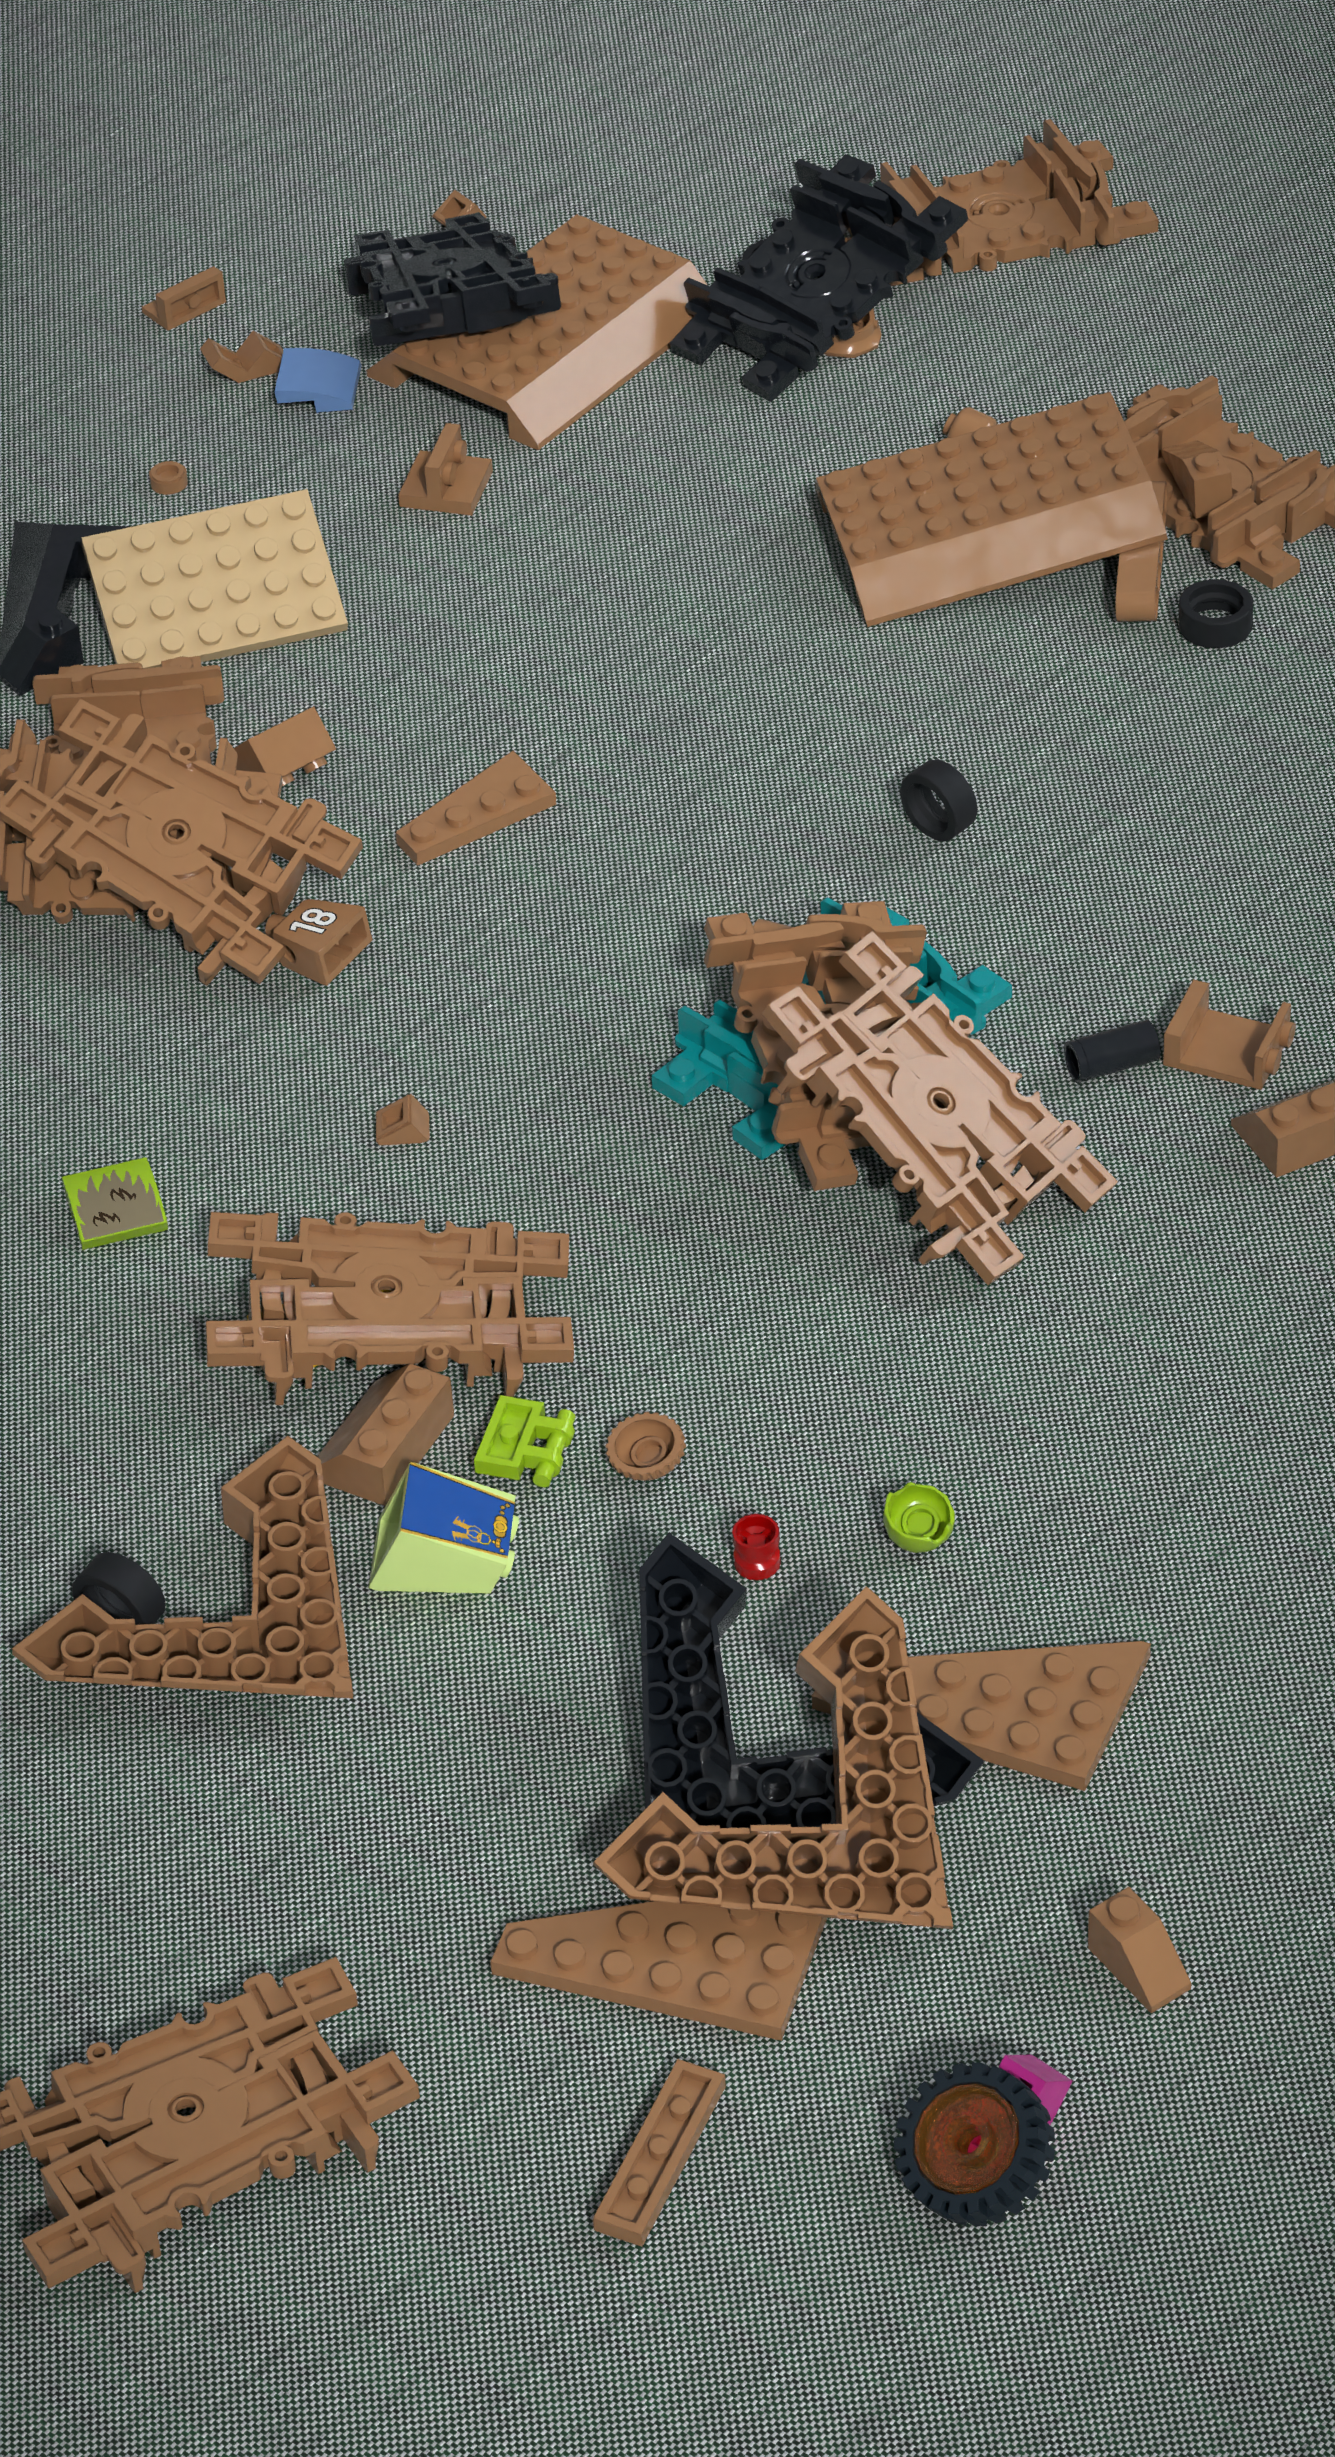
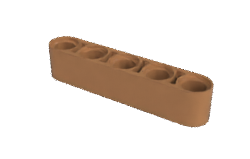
(1141, 574)

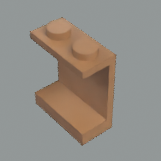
(1224, 1043)

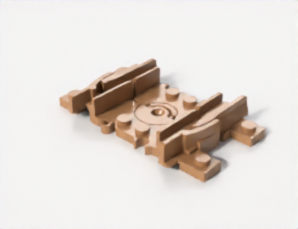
(1269, 496)

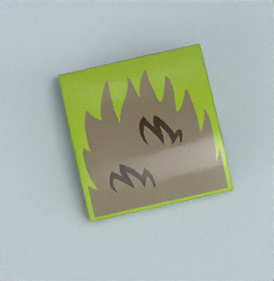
(115, 1203)

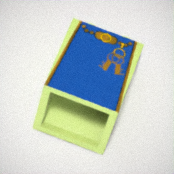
(443, 1535)

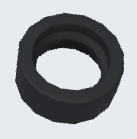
(1215, 595)
(952, 791)
(121, 1588)

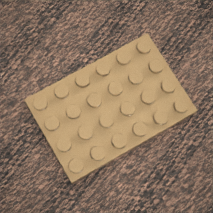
(215, 582)

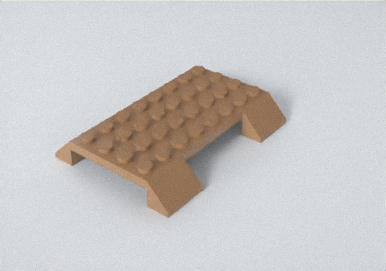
(548, 371)
(991, 508)

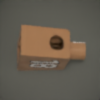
(320, 937)

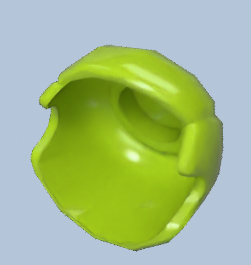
(918, 1517)

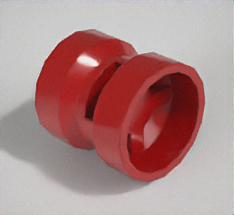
(756, 1547)

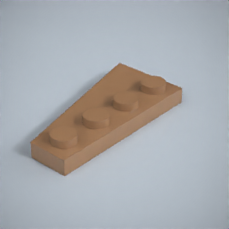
(481, 806)

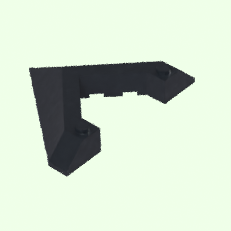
(39, 601)
(688, 1721)

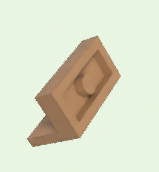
(187, 299)

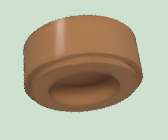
(168, 477)

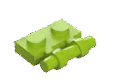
(511, 1436)

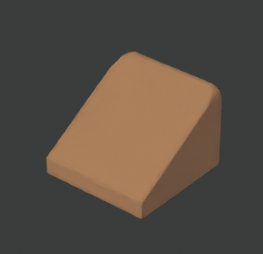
(455, 206)
(402, 1123)

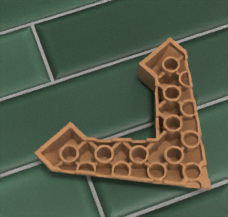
(284, 1647)
(880, 1854)

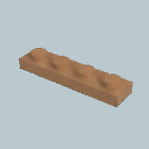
(659, 2153)

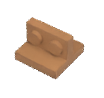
(446, 476)

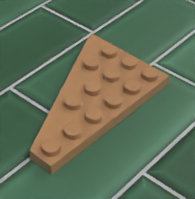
(1032, 1706)
(671, 1959)

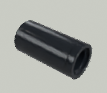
(1112, 1051)

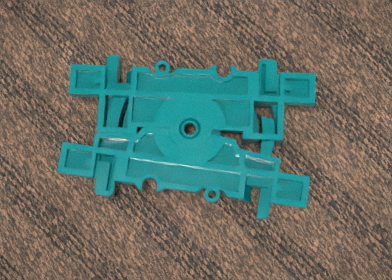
(726, 1058)

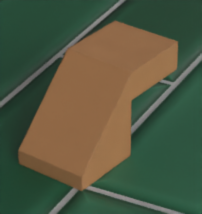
(253, 359)

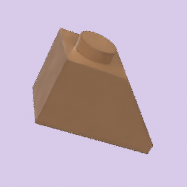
(1137, 1949)

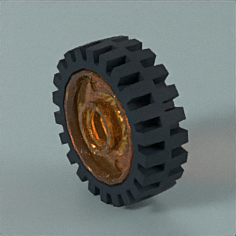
(1004, 2164)

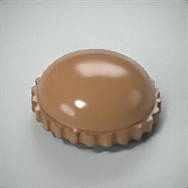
(645, 1446)

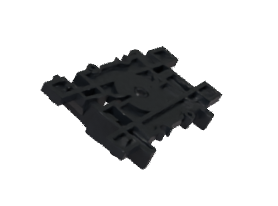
(486, 272)
(776, 303)

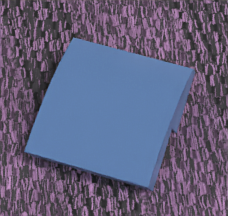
(319, 377)

